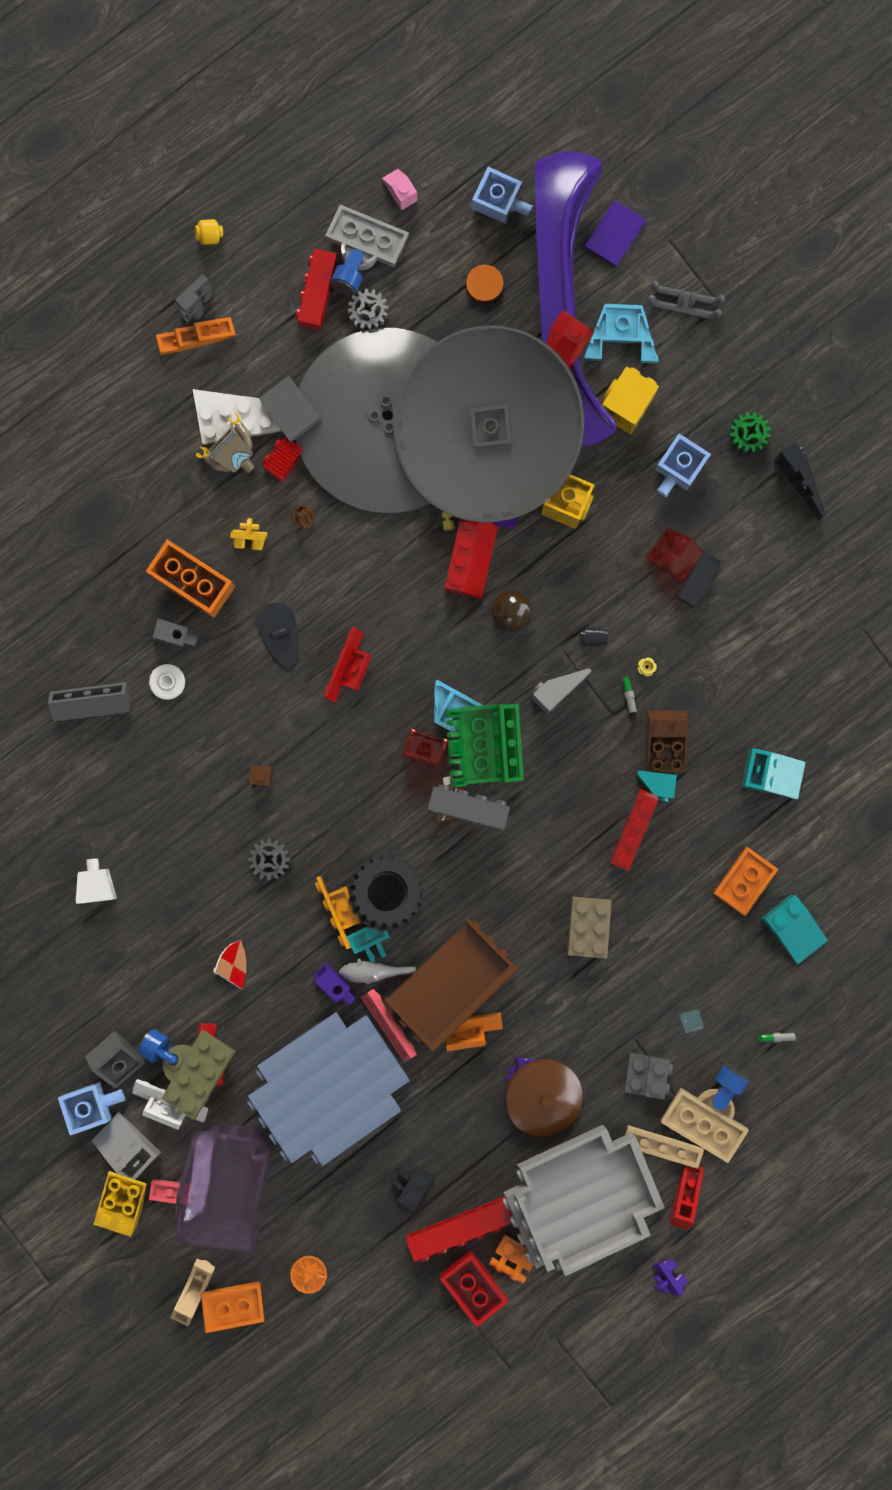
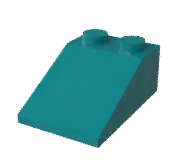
(794, 928)

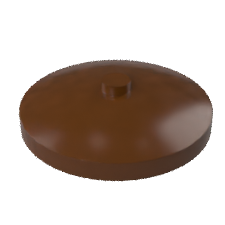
(543, 1097)

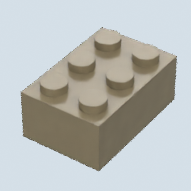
(589, 927)

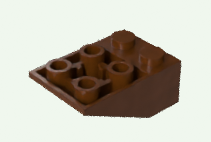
(666, 741)

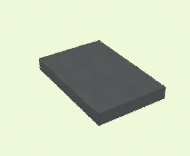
(290, 409)

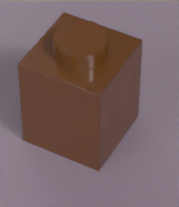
(260, 775)

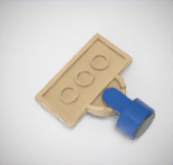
(710, 1116)

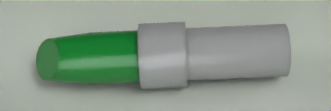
(629, 695)
(776, 1037)

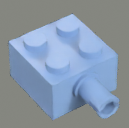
(499, 196)
(681, 464)
(88, 1107)

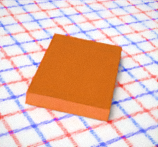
(745, 881)
(232, 1307)

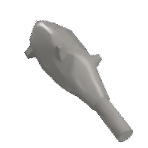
(371, 972)

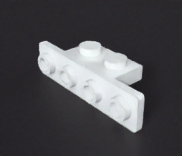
(159, 1109)

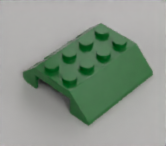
(485, 744)

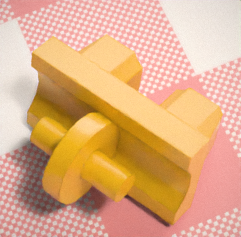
(240, 535)

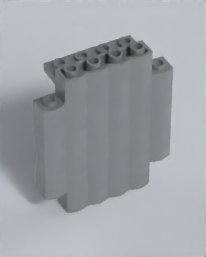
(582, 1200)

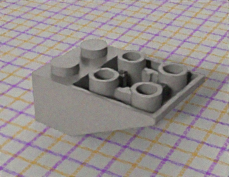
(125, 1147)

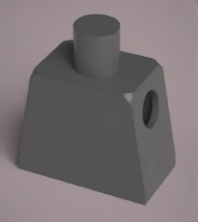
(164, 634)

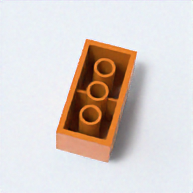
(190, 579)

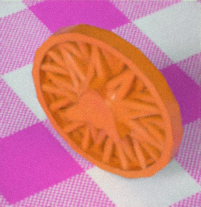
(308, 1274)

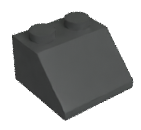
(114, 1060)

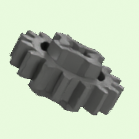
(262, 865)

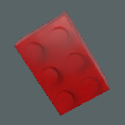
(473, 1288)

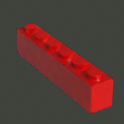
(458, 1230)

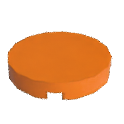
(484, 283)

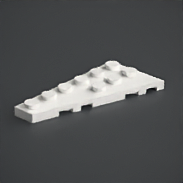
(215, 409)

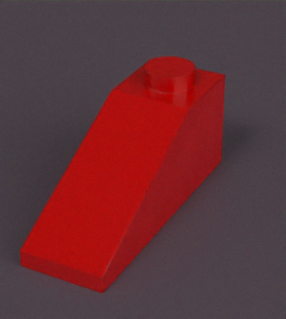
(686, 1197)

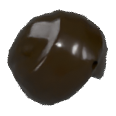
(511, 611)

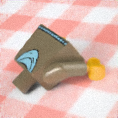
(231, 449)

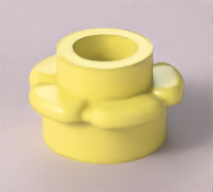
(652, 666)

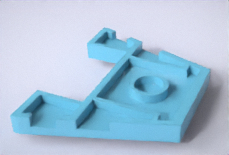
(622, 325)

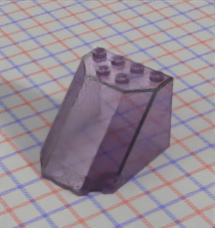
(223, 1188)

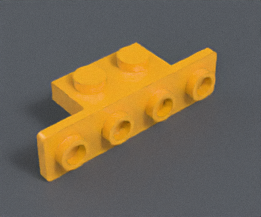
(340, 909)

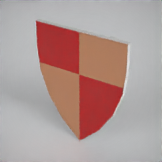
(232, 964)

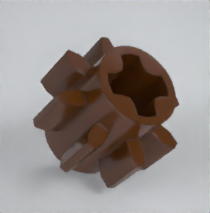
(303, 517)

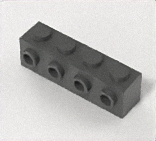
(89, 701)

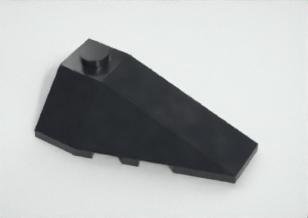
(798, 472)

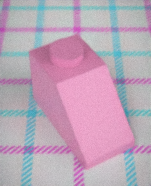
(400, 188)

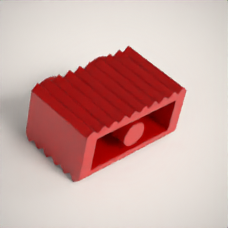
(282, 459)

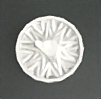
(167, 681)

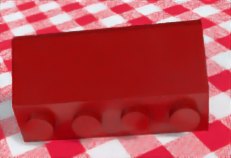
(471, 558)

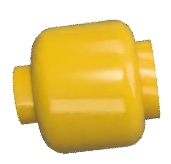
(208, 232)

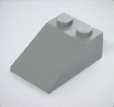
(555, 690)

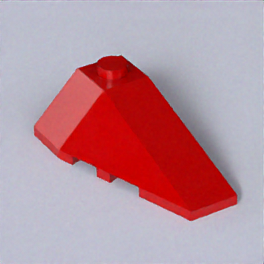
(568, 337)

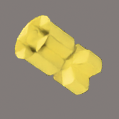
(448, 524)

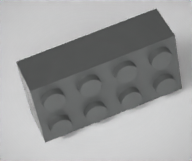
(468, 808)

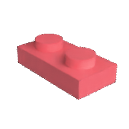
(164, 1191)

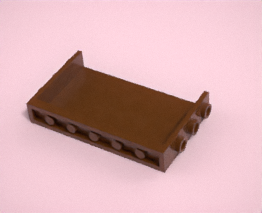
(451, 985)

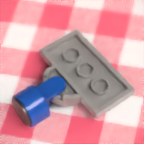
(362, 244)

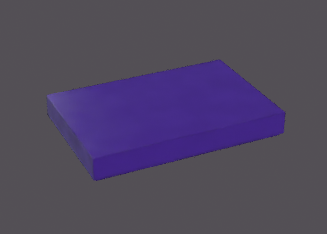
(615, 233)

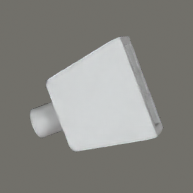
(94, 884)

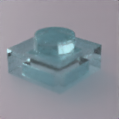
(691, 1020)

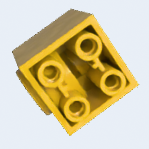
(629, 398)
(570, 502)

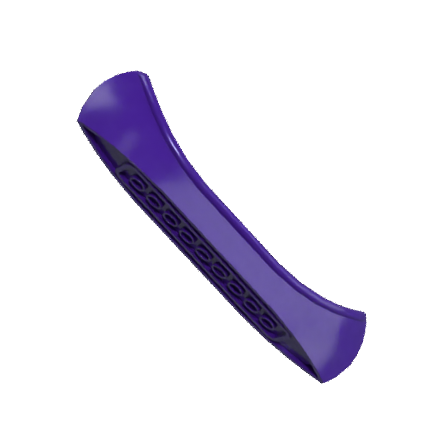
(561, 193)

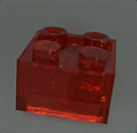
(674, 553)

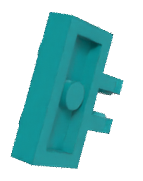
(366, 938)

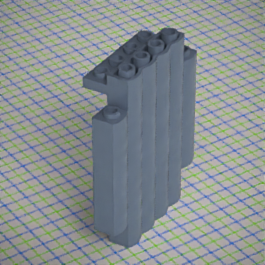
(327, 1089)

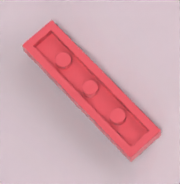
(388, 1025)

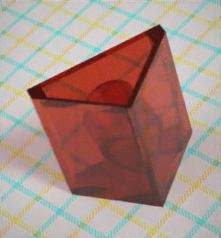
(424, 748)

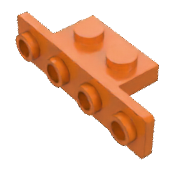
(472, 1031)

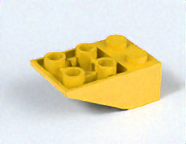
(120, 1204)

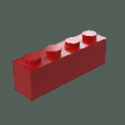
(317, 289)
(634, 829)

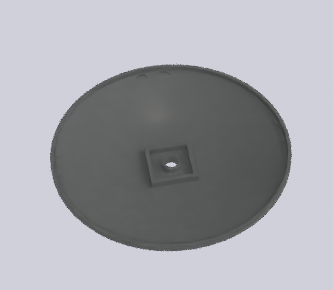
(445, 413)
(352, 445)

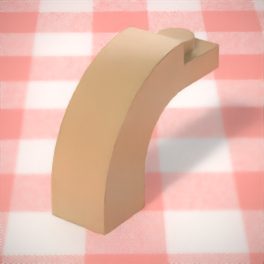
(191, 1295)

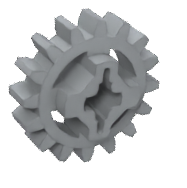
(374, 306)

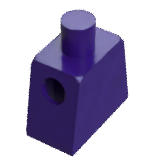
(328, 978)

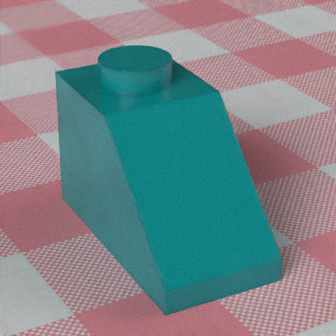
(659, 784)

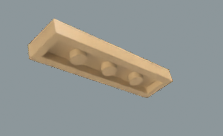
(667, 1147)

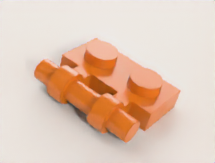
(512, 1250)

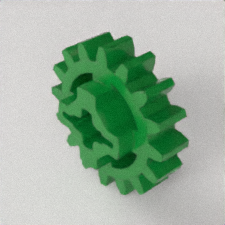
(756, 437)

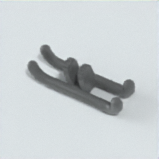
(685, 301)

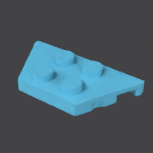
(447, 698)

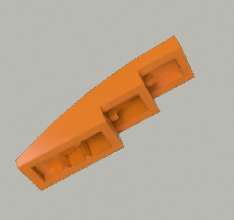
(195, 336)

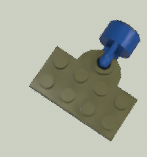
(189, 1068)

